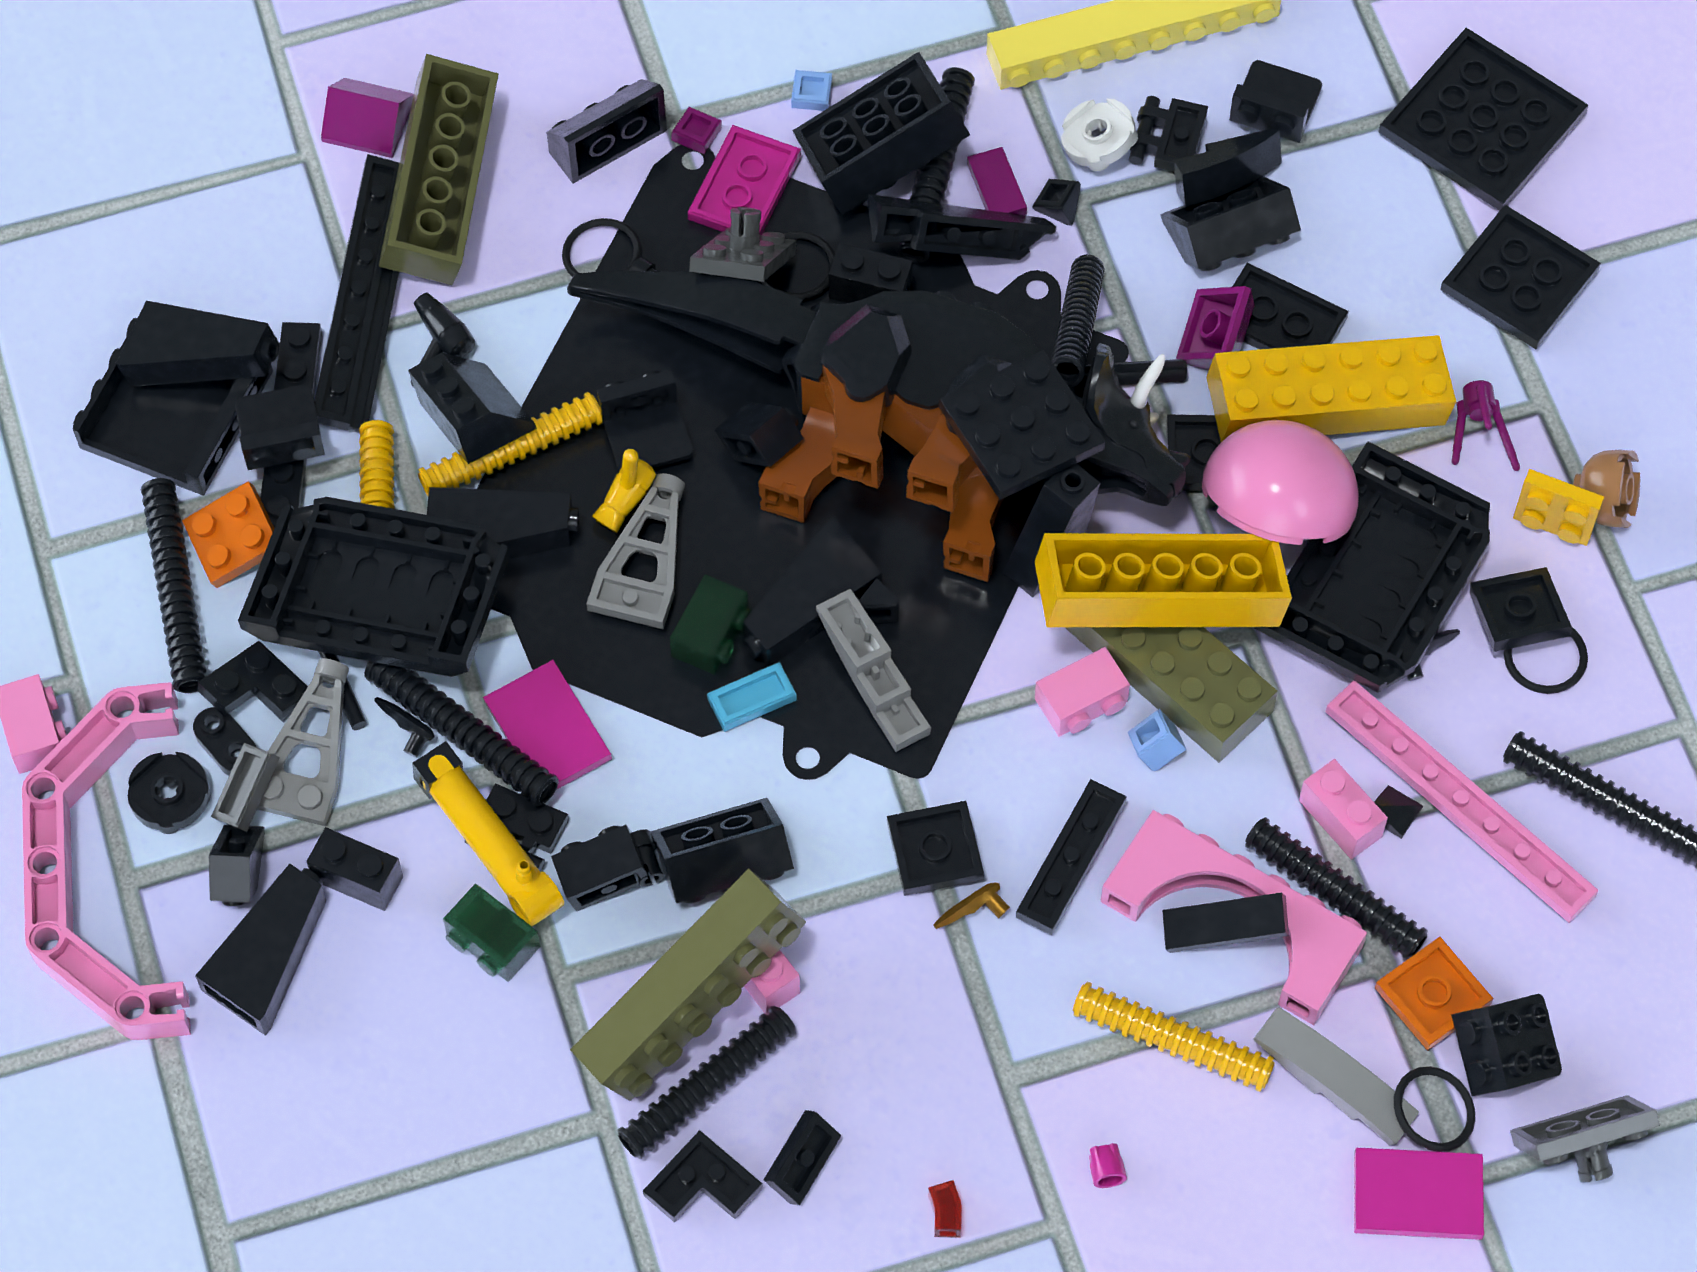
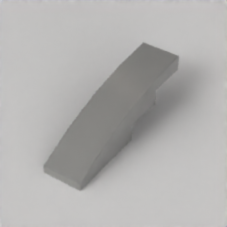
(873, 670)
(1333, 1073)

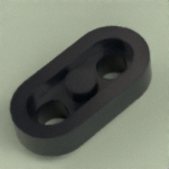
(222, 740)

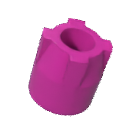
(1107, 1166)

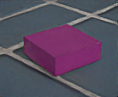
(696, 130)

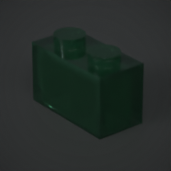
(710, 624)
(490, 933)

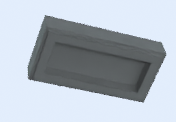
(245, 787)

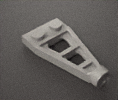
(631, 597)
(303, 796)

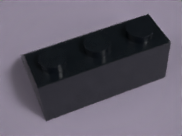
(608, 129)
(1233, 223)
(469, 404)
(720, 847)

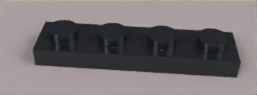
(1071, 857)

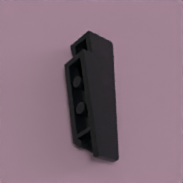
(954, 228)

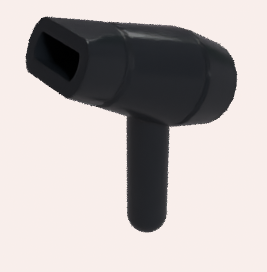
(447, 330)

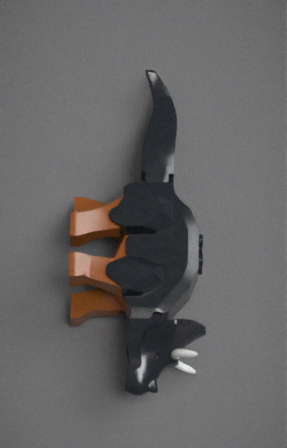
(881, 373)

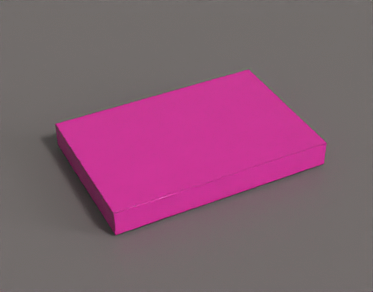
(745, 173)
(548, 723)
(1418, 1193)

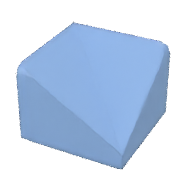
(1156, 740)

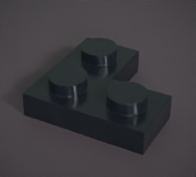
(250, 674)
(702, 1169)

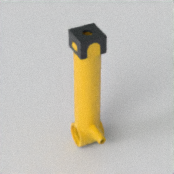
(528, 890)

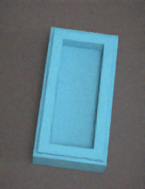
(751, 696)

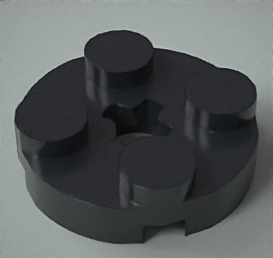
(174, 812)

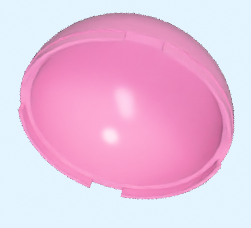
(1283, 483)

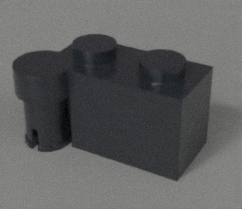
(606, 865)

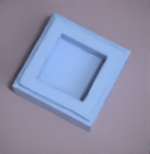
(811, 90)

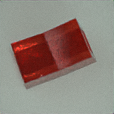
(946, 1209)

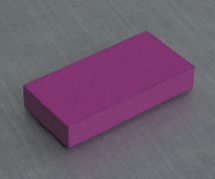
(996, 182)

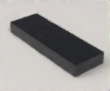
(1225, 922)

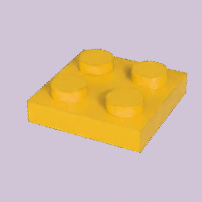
(1558, 507)

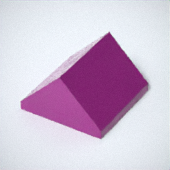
(365, 116)
(1215, 324)

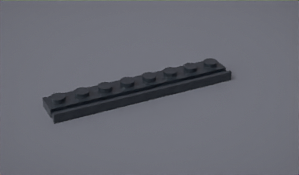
(360, 307)

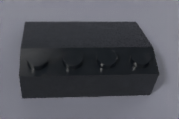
(880, 133)

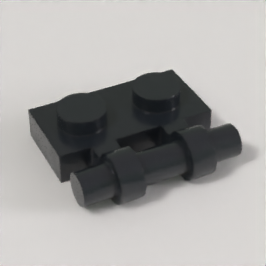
(1180, 135)
(530, 824)

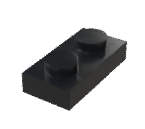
(802, 1157)

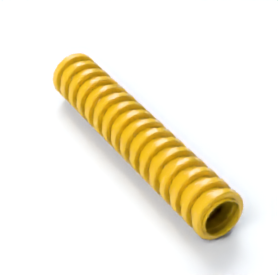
(550, 429)
(376, 463)
(1173, 1036)

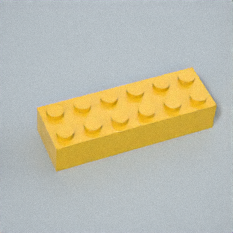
(1334, 386)
(1161, 580)

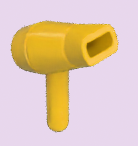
(625, 491)

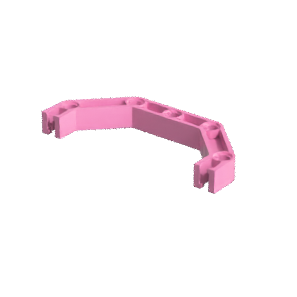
(48, 897)

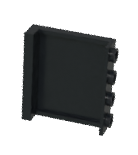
(164, 428)

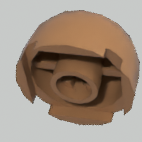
(1612, 476)

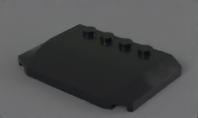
(1392, 579)
(376, 585)

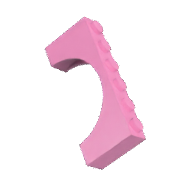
(1172, 859)

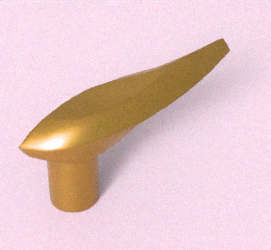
(985, 895)

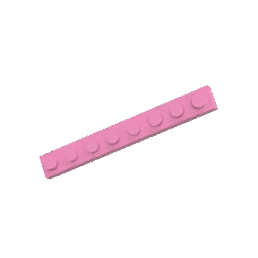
(1462, 801)

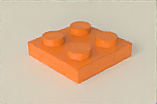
(230, 534)
(1431, 989)

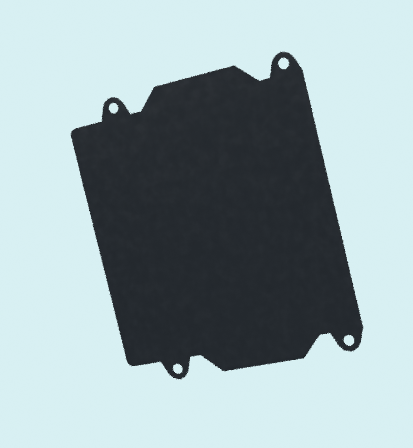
(723, 532)

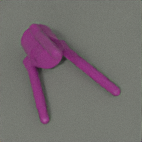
(1480, 406)

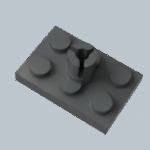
(742, 250)
(1586, 1134)

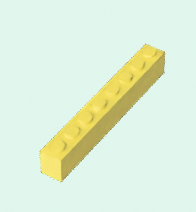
(1110, 33)

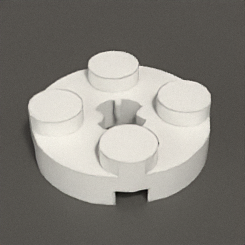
(1106, 148)

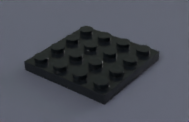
(1483, 119)

